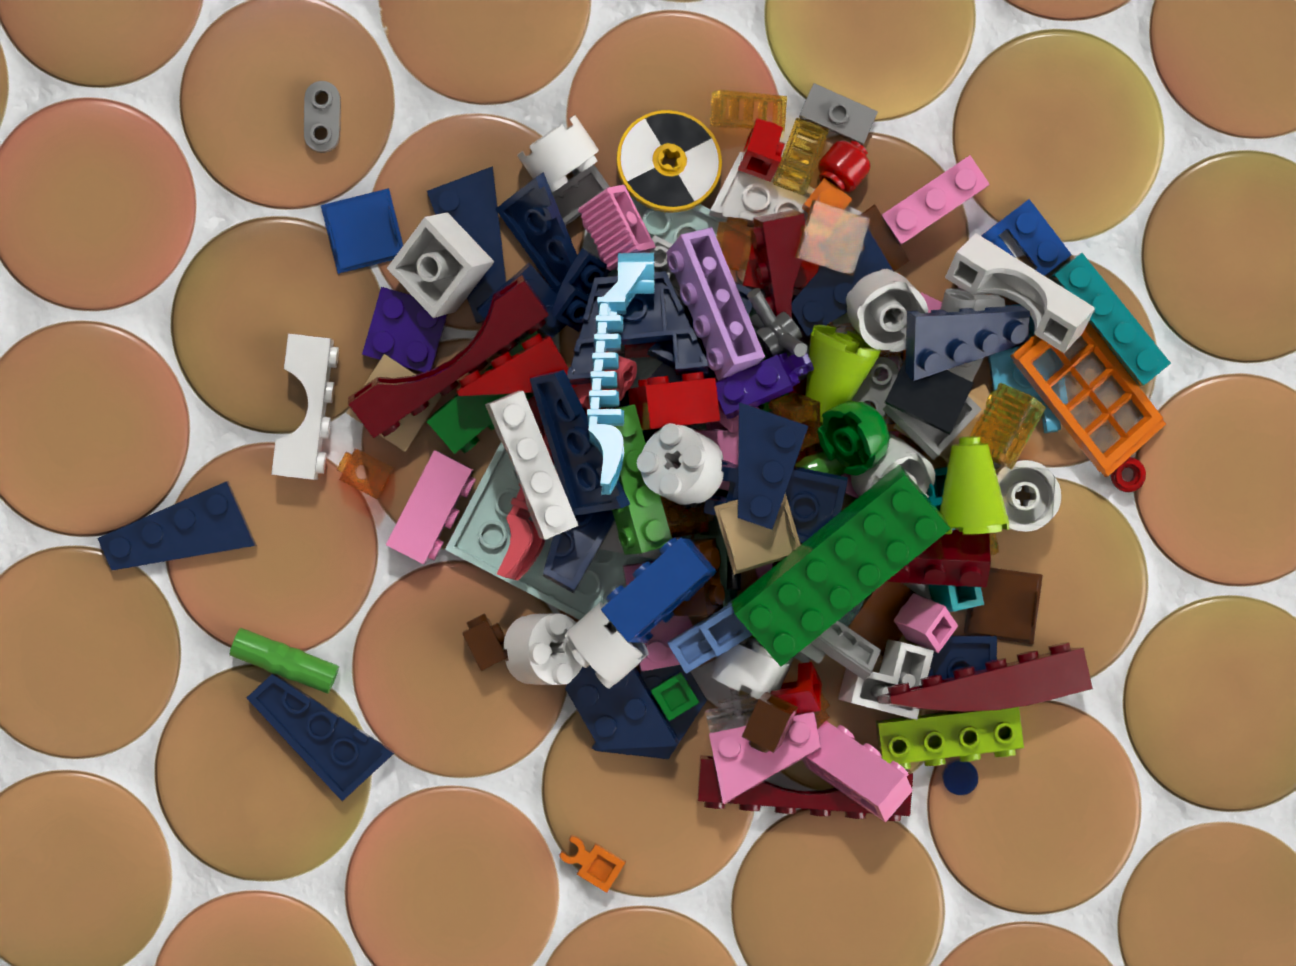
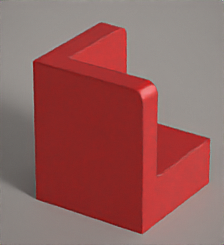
(804, 692)

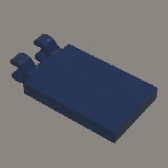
(811, 495)

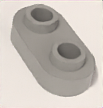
(322, 116)
(875, 390)

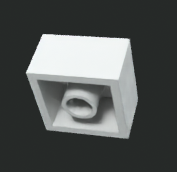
(440, 264)

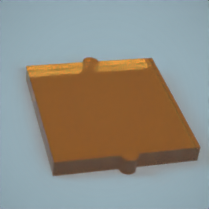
(832, 238)

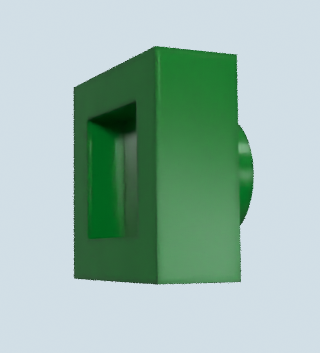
(675, 696)

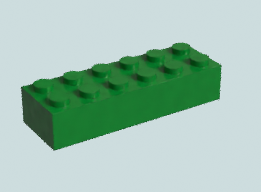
(840, 565)

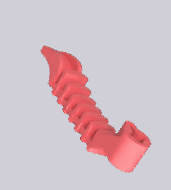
(525, 541)

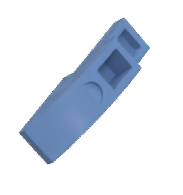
(708, 638)

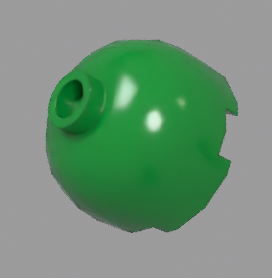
(852, 432)

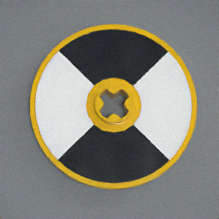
(660, 185)

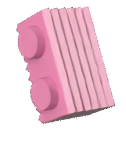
(615, 225)

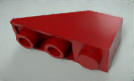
(514, 372)

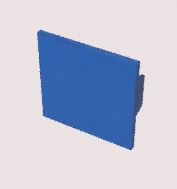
(362, 230)

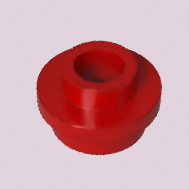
(1138, 477)

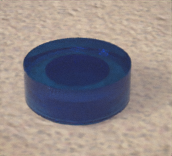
(960, 777)

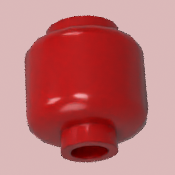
(845, 165)

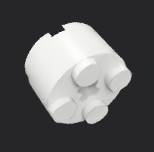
(560, 153)
(870, 301)
(897, 454)
(681, 465)
(1043, 490)
(604, 647)
(540, 650)
(750, 669)

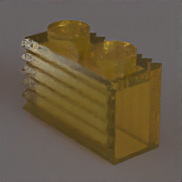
(1008, 423)

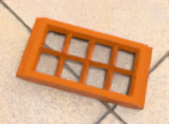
(1091, 397)

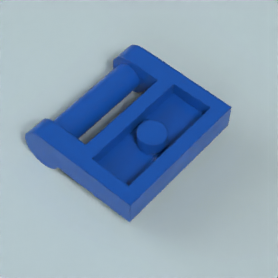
(1032, 236)

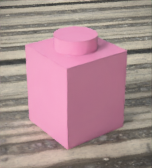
(925, 623)

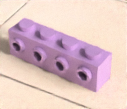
(714, 303)

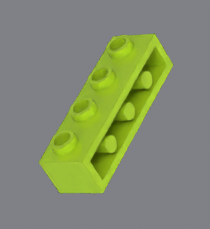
(950, 735)

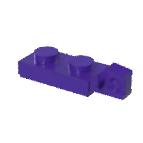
(761, 382)

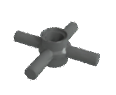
(775, 333)

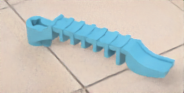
(635, 277)

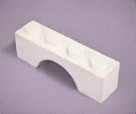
(987, 269)
(311, 362)
(532, 464)

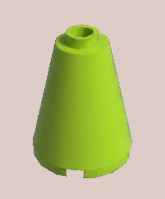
(839, 366)
(972, 490)

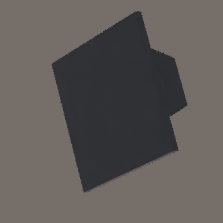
(931, 399)

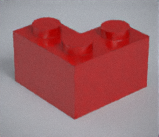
(679, 403)

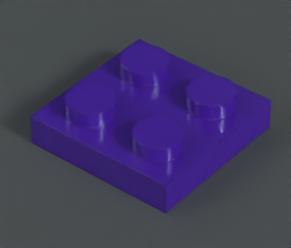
(404, 331)

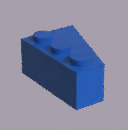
(658, 590)

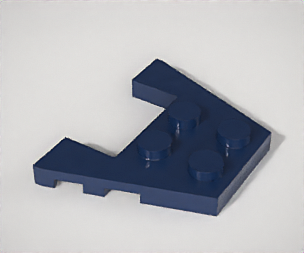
(646, 320)

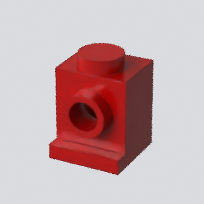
(762, 150)

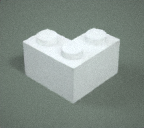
(899, 665)

